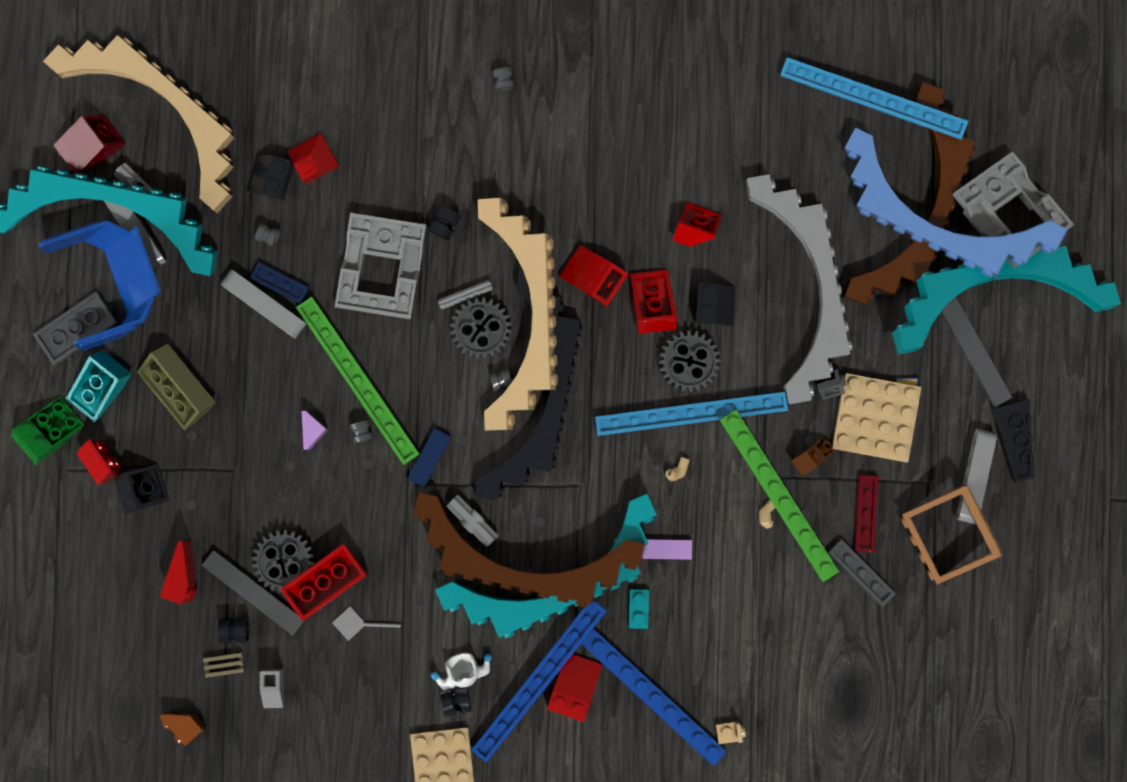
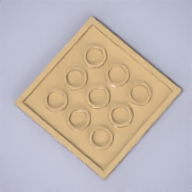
(876, 418)

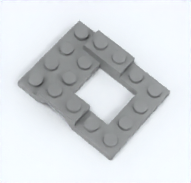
(998, 187)
(382, 239)

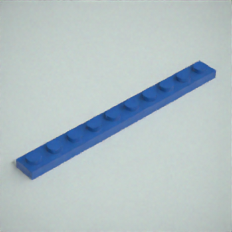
(538, 681)
(653, 697)

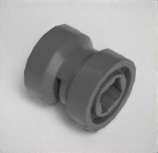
(503, 78)
(267, 234)
(500, 379)
(361, 431)

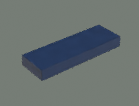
(279, 283)
(429, 458)

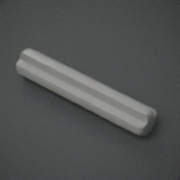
(465, 294)

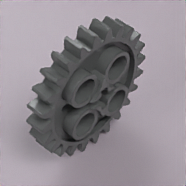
(495, 338)
(693, 344)
(265, 563)

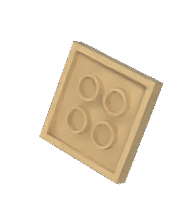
(442, 755)

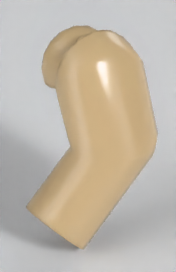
(678, 472)
(765, 515)

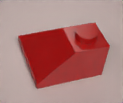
(313, 159)
(696, 225)

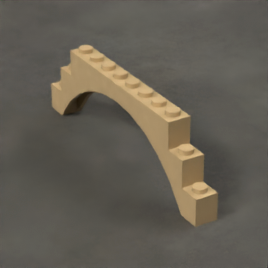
(125, 62)
(540, 361)

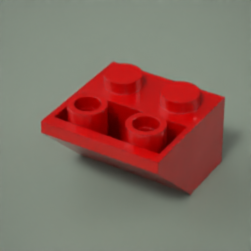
(99, 461)

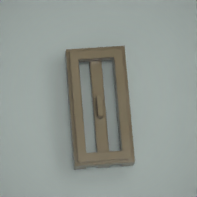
(207, 667)

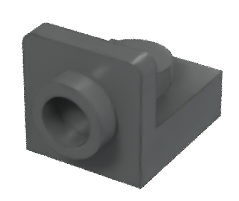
(833, 387)

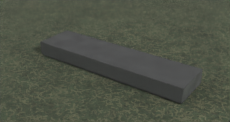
(861, 572)

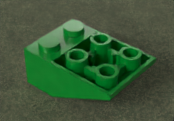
(46, 430)

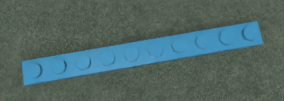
(874, 98)
(690, 413)

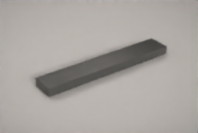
(975, 353)
(253, 592)

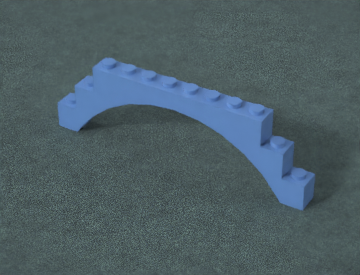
(980, 252)

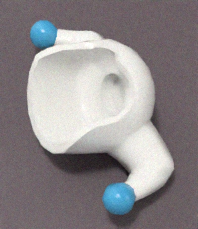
(462, 671)

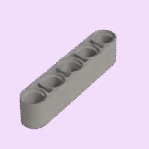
(128, 219)
(263, 304)
(977, 471)

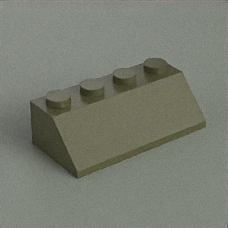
(175, 386)

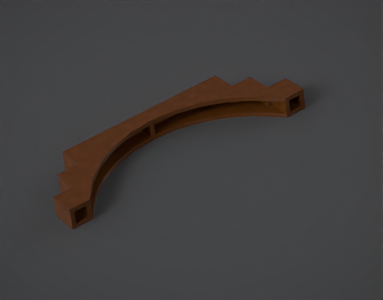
(909, 266)
(571, 585)

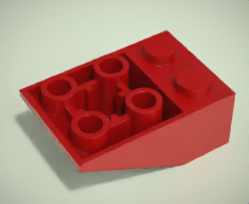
(594, 276)

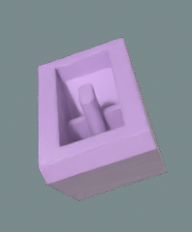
(312, 430)

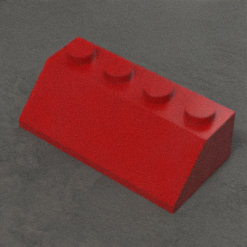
(324, 582)

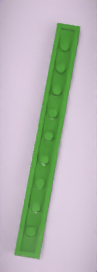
(357, 380)
(779, 495)

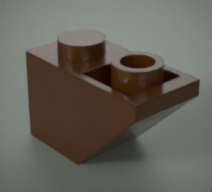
(813, 456)

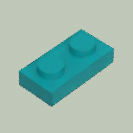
(638, 608)

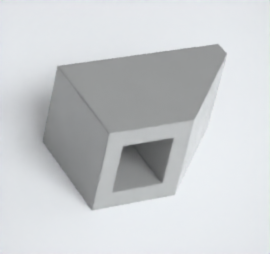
(272, 688)

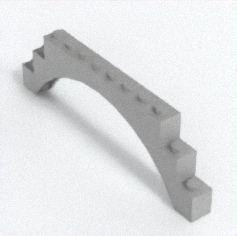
(810, 228)

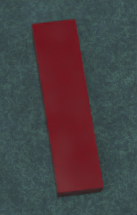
(866, 513)

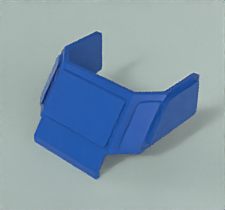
(129, 268)

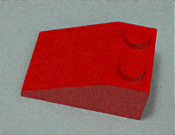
(653, 301)
(181, 576)
(575, 687)

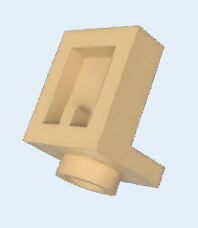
(730, 732)

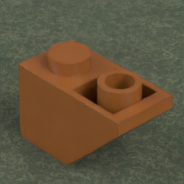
(184, 726)

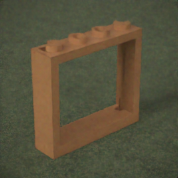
(980, 520)

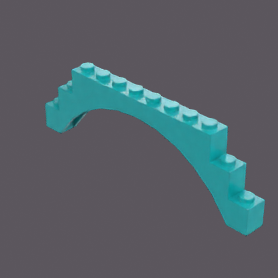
(161, 209)
(942, 287)
(514, 614)

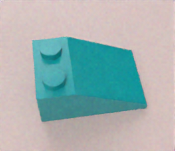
(98, 385)

